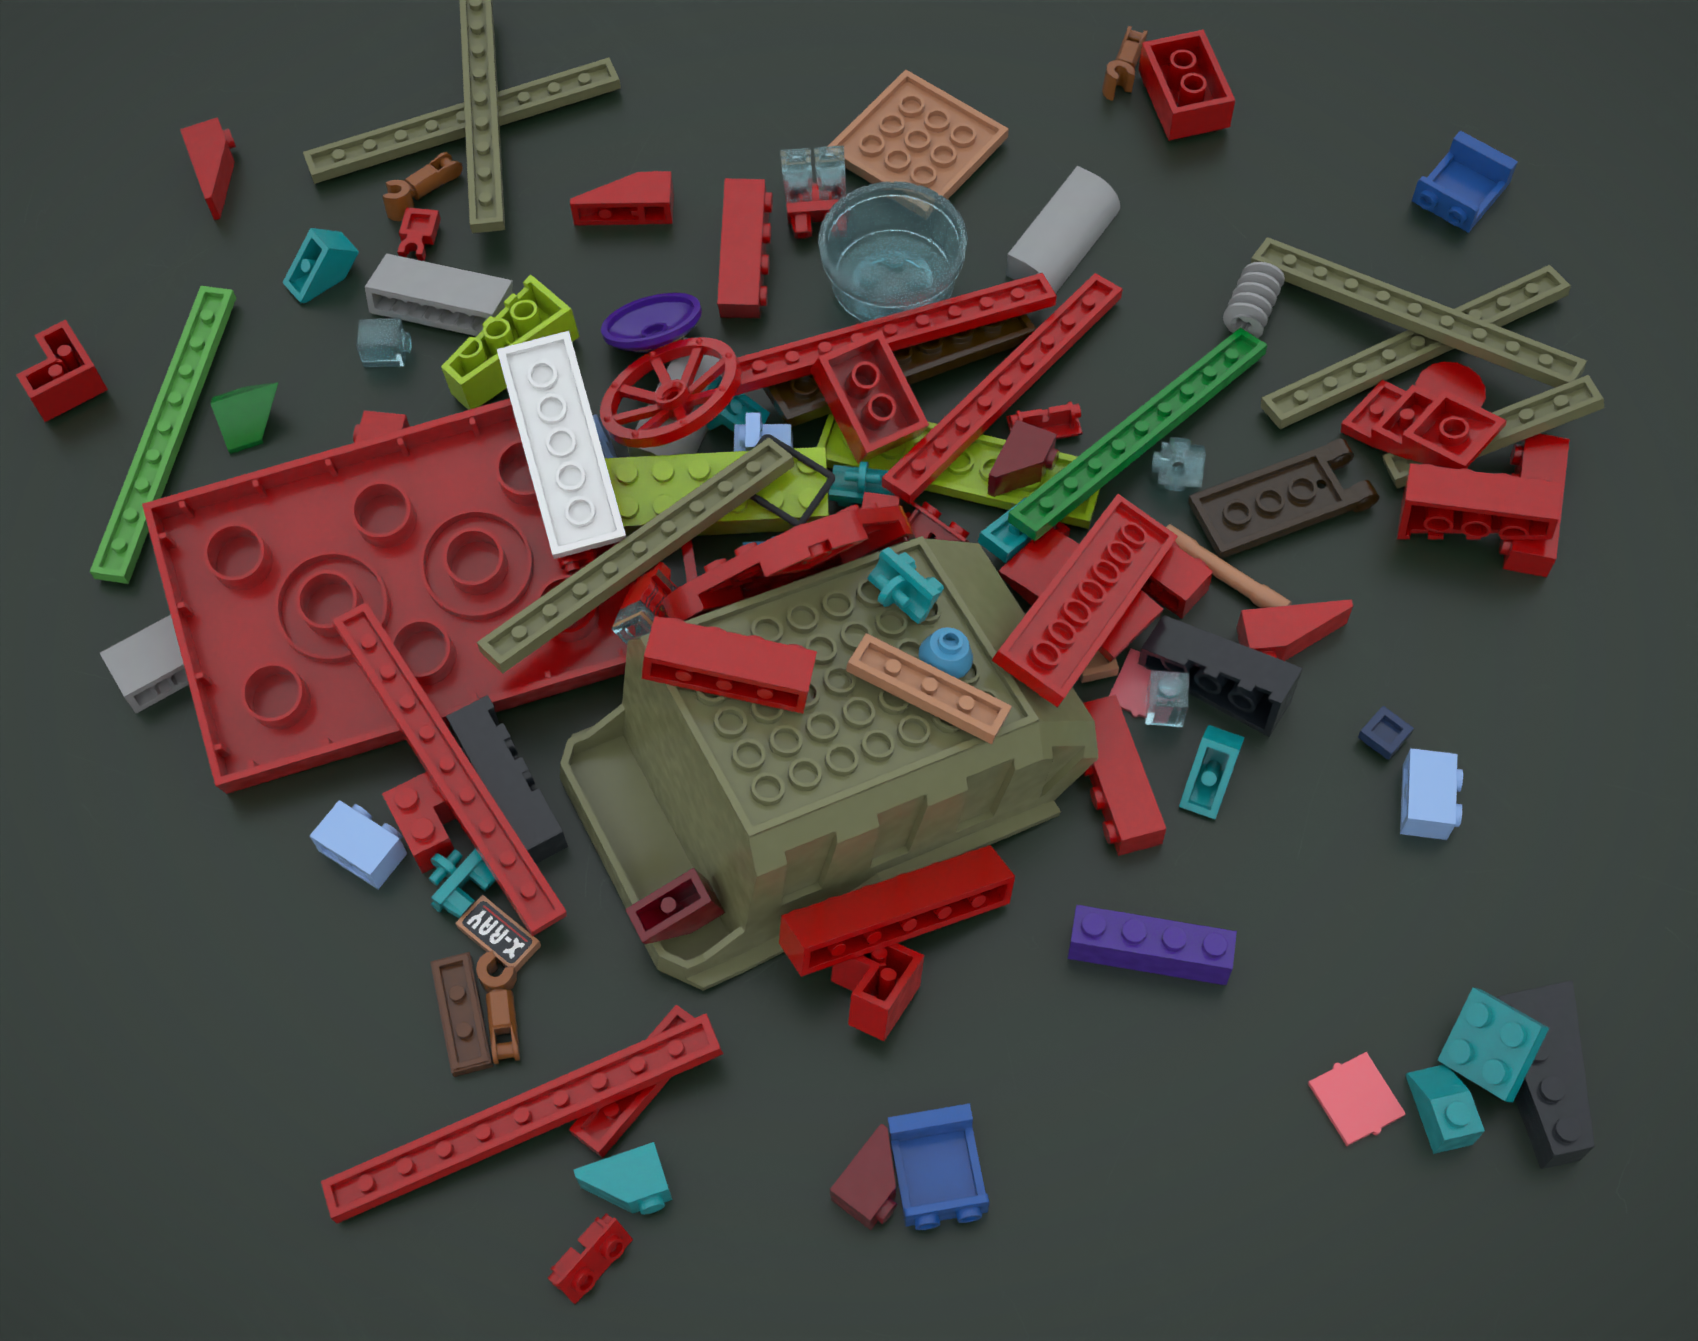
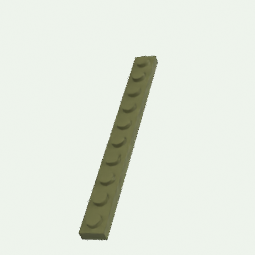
(481, 117)
(449, 123)
(1422, 315)
(1407, 350)
(634, 555)

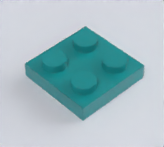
(1493, 1044)

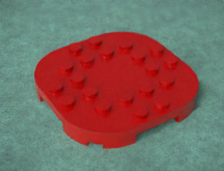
(790, 557)

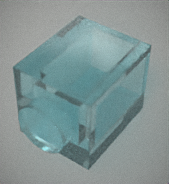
(383, 342)
(1167, 698)

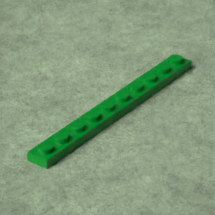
(1136, 434)

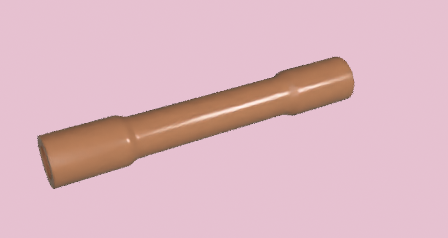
(1258, 593)

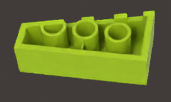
(475, 367)

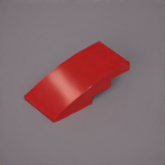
(1422, 426)
(1038, 564)

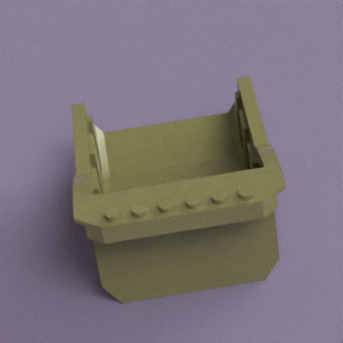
(823, 799)

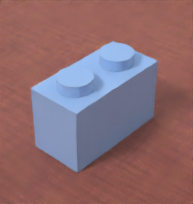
(1430, 794)
(359, 843)

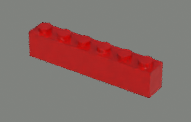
(895, 910)

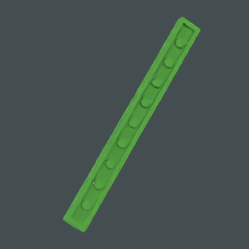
(163, 434)

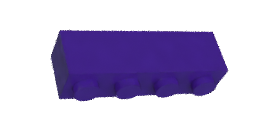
(1152, 945)

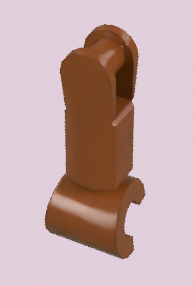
(1122, 69)
(419, 184)
(499, 1006)

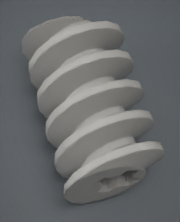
(1254, 298)

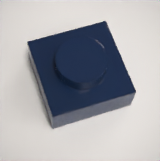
(1385, 732)

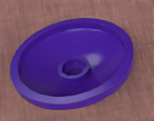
(651, 322)

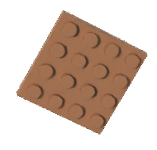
(919, 137)

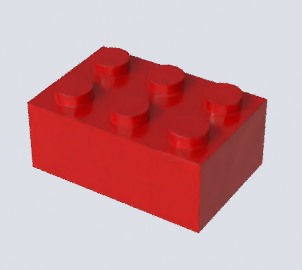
(1186, 84)
(869, 396)

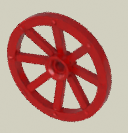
(674, 397)

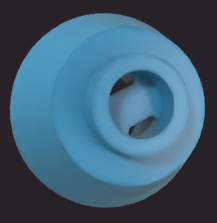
(947, 651)

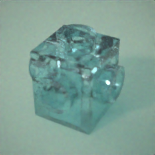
(1188, 473)

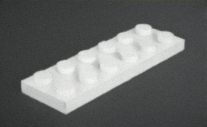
(561, 445)

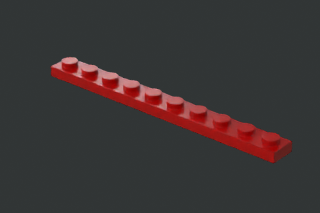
(900, 329)
(1001, 389)
(450, 769)
(520, 1118)

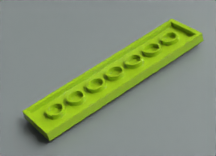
(964, 477)

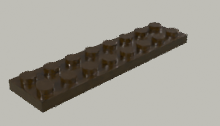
(802, 400)

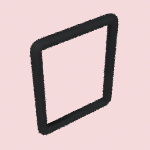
(820, 469)

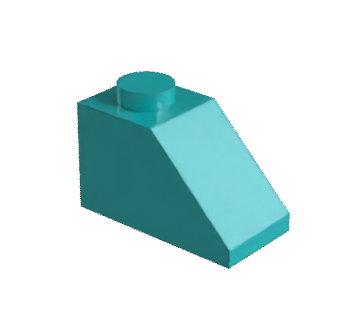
(320, 264)
(1211, 771)
(1445, 1108)
(628, 1180)

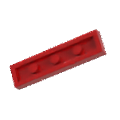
(605, 1126)

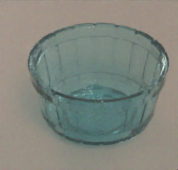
(892, 248)

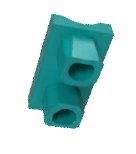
(852, 483)
(903, 585)
(450, 894)

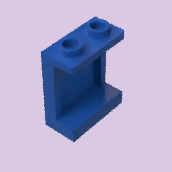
(1465, 182)
(937, 1166)

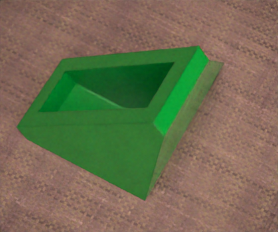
(244, 415)

